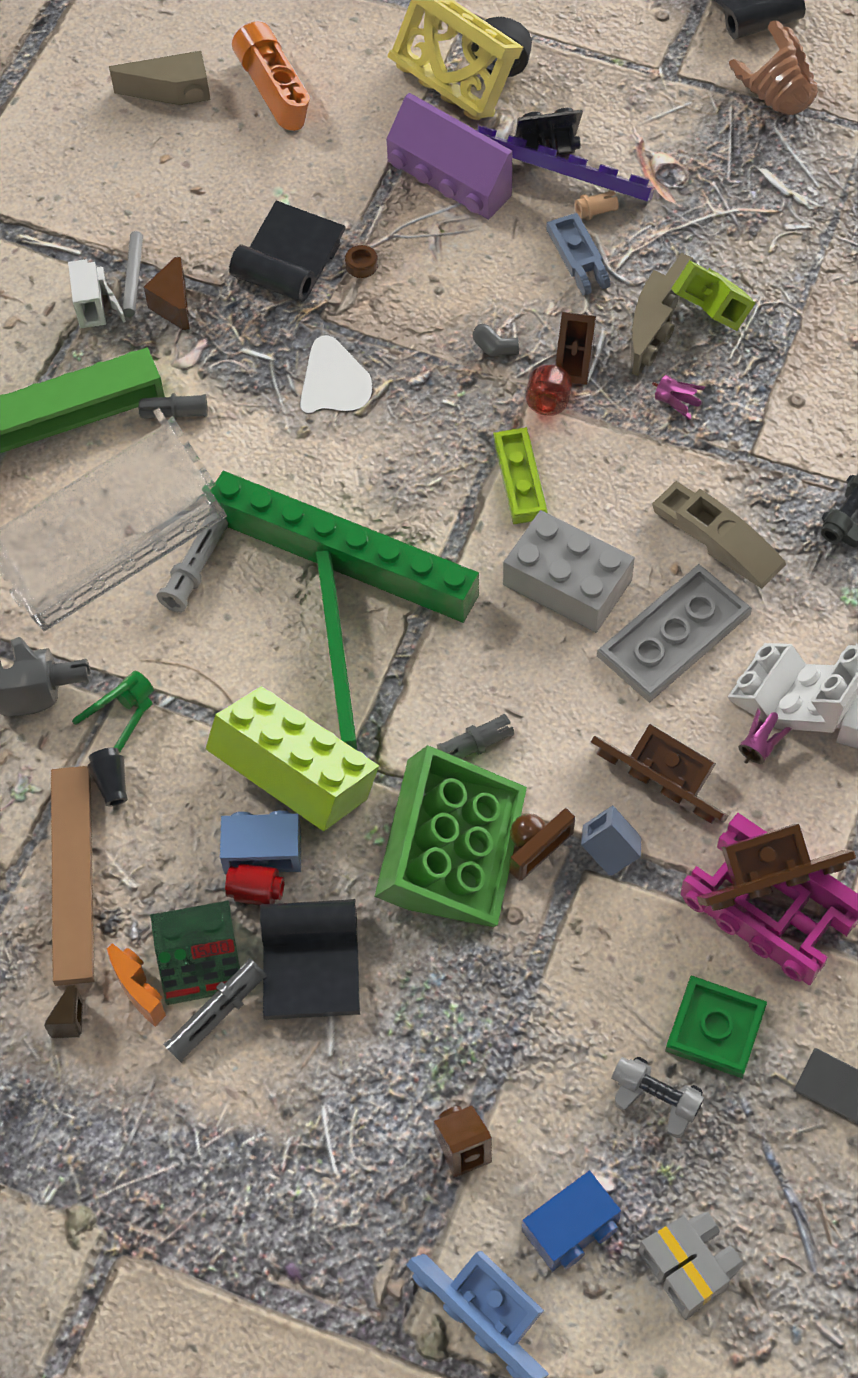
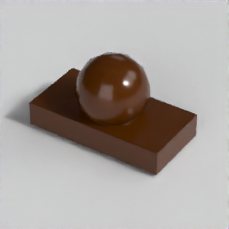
(537, 840)

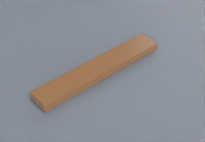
(72, 876)

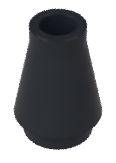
(109, 775)

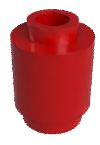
(254, 884)

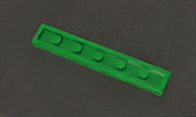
(336, 649)

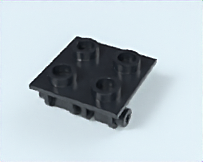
(558, 125)

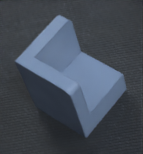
(611, 841)

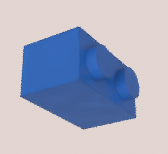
(572, 1222)

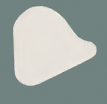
(334, 379)

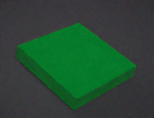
(716, 1026)

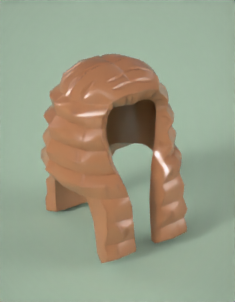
(785, 78)

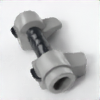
(635, 1080)

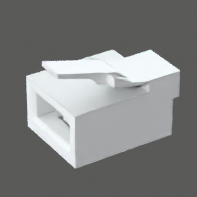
(87, 290)

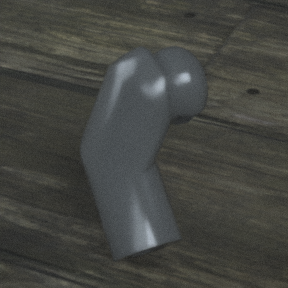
(491, 342)

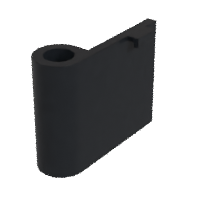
(753, 16)
(288, 251)
(310, 959)

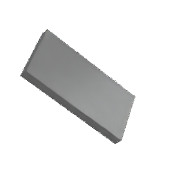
(674, 632)

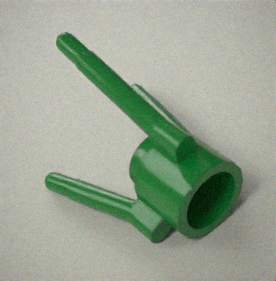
(130, 692)

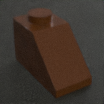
(463, 1139)

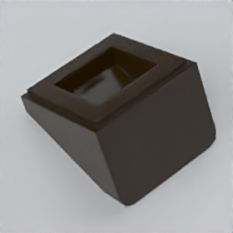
(66, 1016)

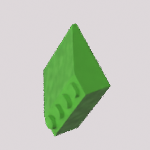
(450, 839)

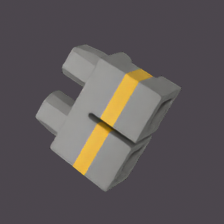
(686, 1264)

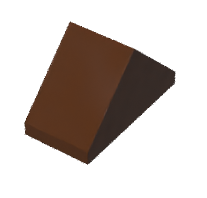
(168, 295)
(576, 345)

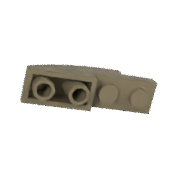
(654, 315)
(722, 531)

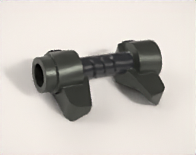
(838, 523)

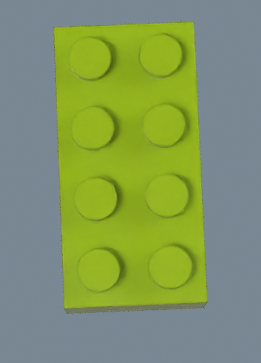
(292, 757)

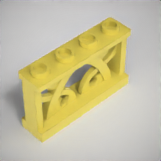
(435, 75)

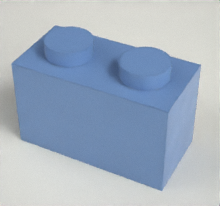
(261, 840)

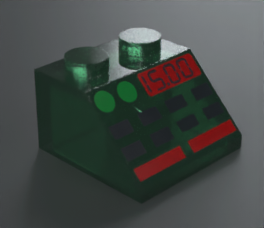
(195, 950)

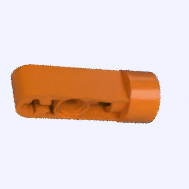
(272, 74)

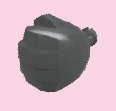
(35, 678)

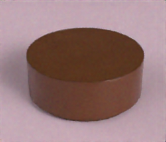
(361, 261)

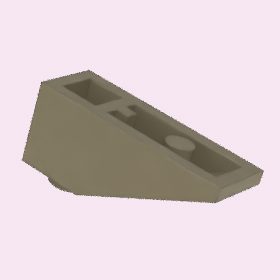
(167, 79)

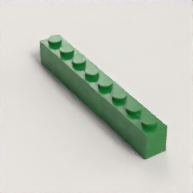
(353, 548)

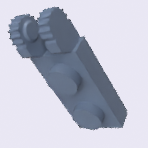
(578, 251)

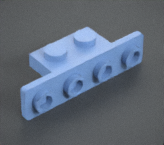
(488, 1305)

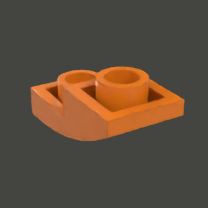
(132, 980)

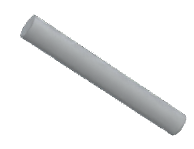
(132, 274)

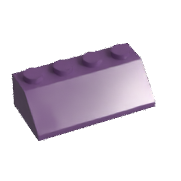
(450, 157)

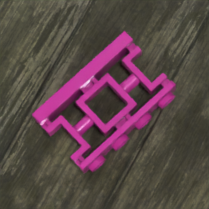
(761, 930)

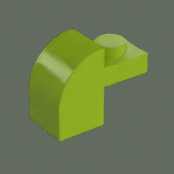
(714, 294)

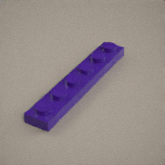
(573, 166)

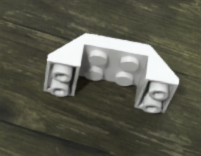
(800, 693)

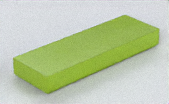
(519, 474)

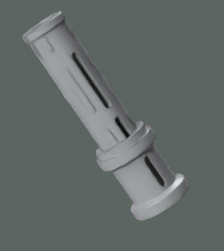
(187, 575)

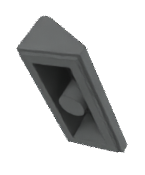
(830, 1084)

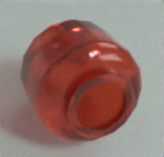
(548, 390)

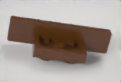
(669, 764)
(770, 860)

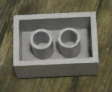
(568, 571)

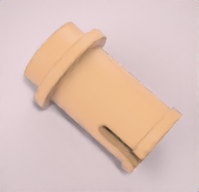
(596, 204)

